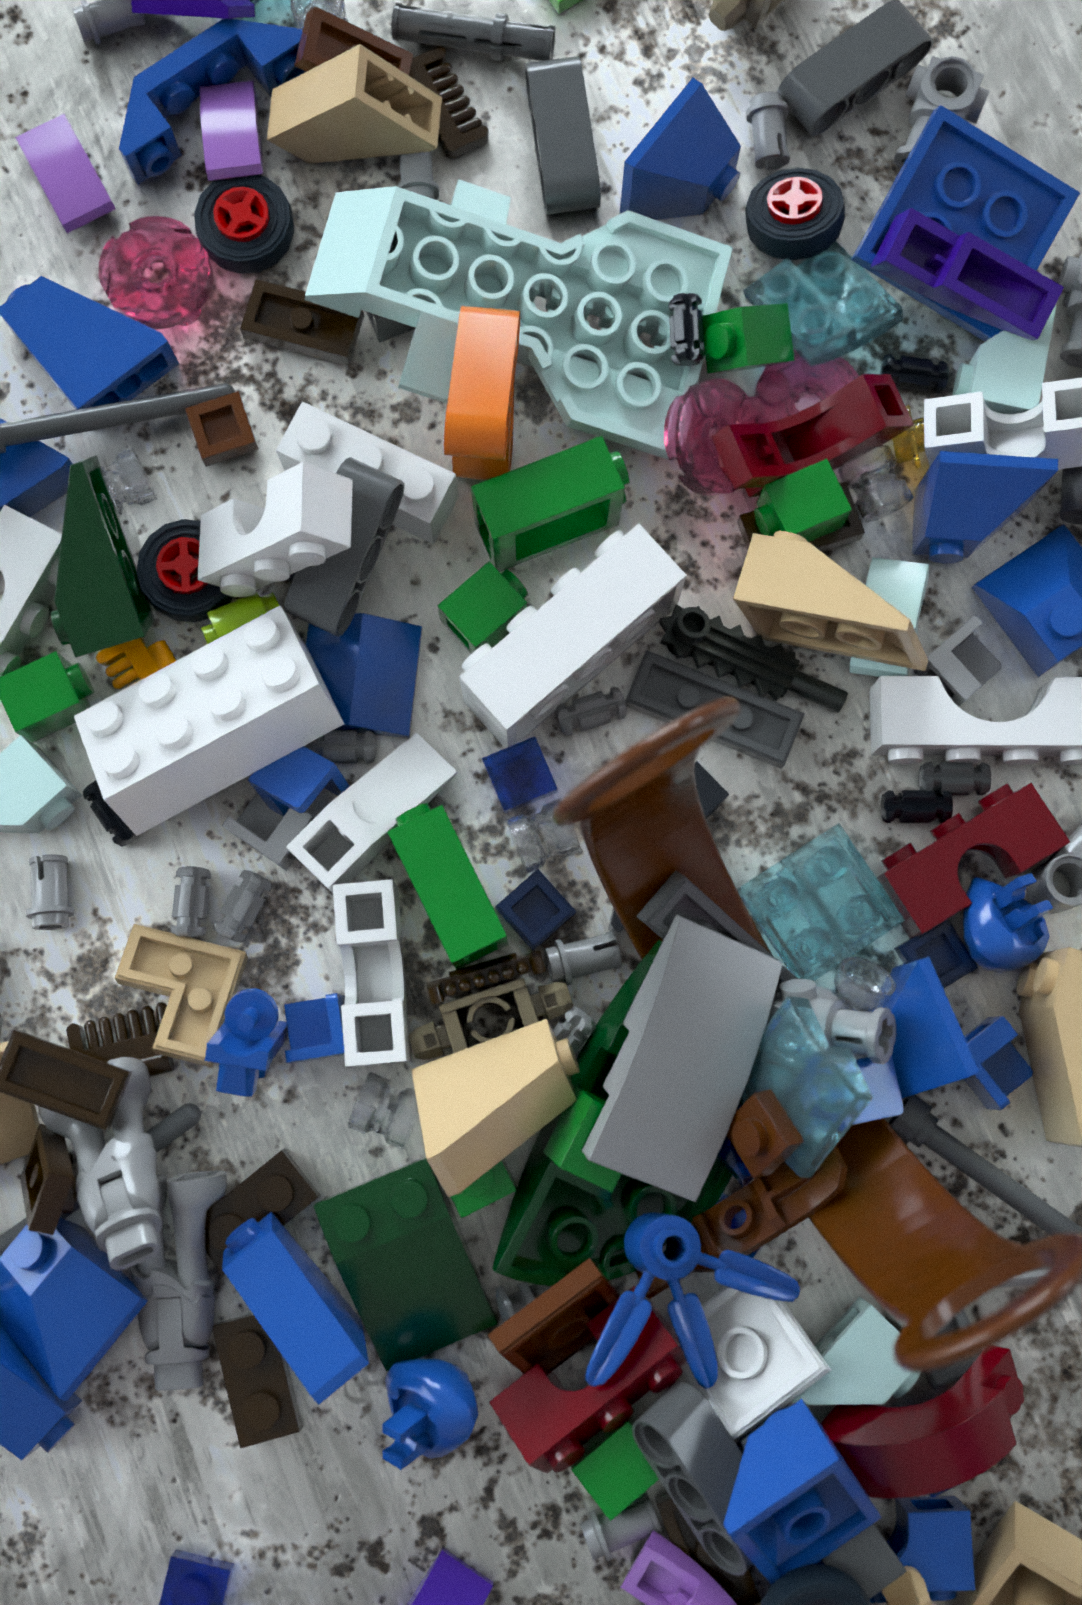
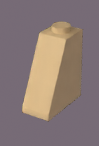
(353, 111)
(491, 1100)

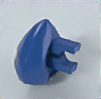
(1002, 926)
(430, 1410)

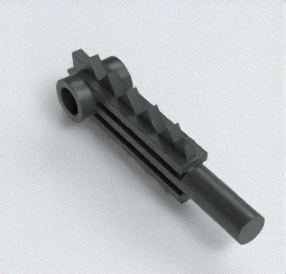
(748, 659)

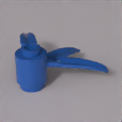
(682, 1253)

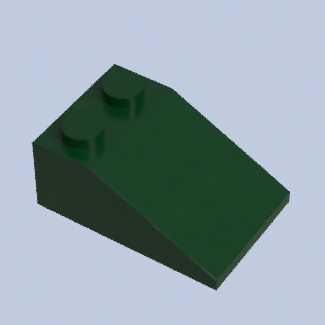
(96, 573)
(405, 1263)

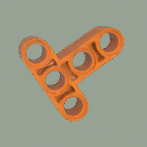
(482, 393)

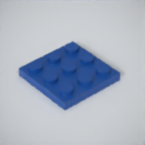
(976, 188)

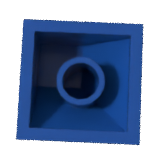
(682, 160)
(972, 498)
(1039, 599)
(928, 1037)
(64, 1303)
(794, 1495)

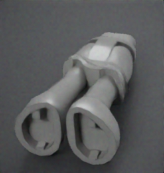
(118, 1179)
(180, 1293)

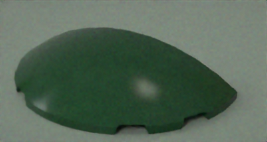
(565, 1219)

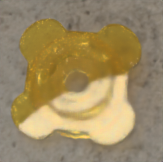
(910, 442)

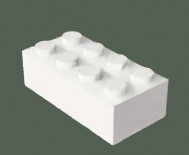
(571, 635)
(206, 721)

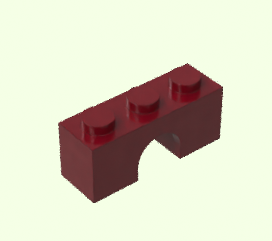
(1011, 830)
(555, 1423)

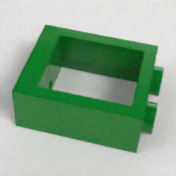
(550, 503)
(447, 885)

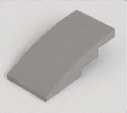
(684, 1059)

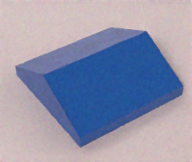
(370, 672)

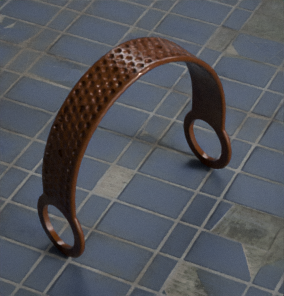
(893, 1218)

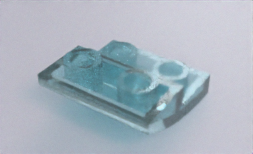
(830, 304)
(820, 905)
(811, 1080)

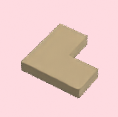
(196, 978)

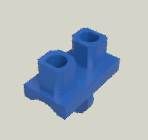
(246, 1042)

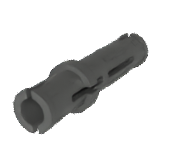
(473, 33)

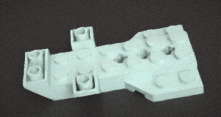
(429, 258)

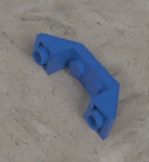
(176, 81)

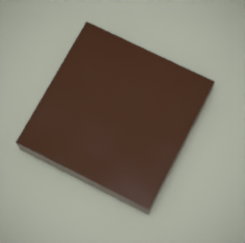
(555, 1322)

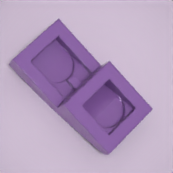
(230, 130)
(65, 173)
(670, 1577)

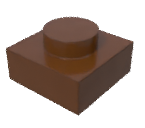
(221, 429)
(763, 1134)

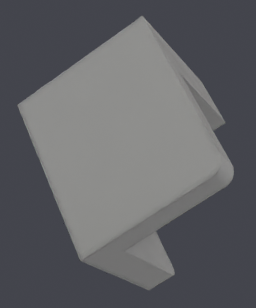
(962, 663)
(268, 830)

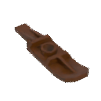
(771, 1208)

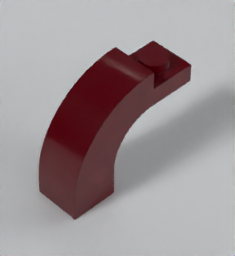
(835, 429)
(933, 1442)

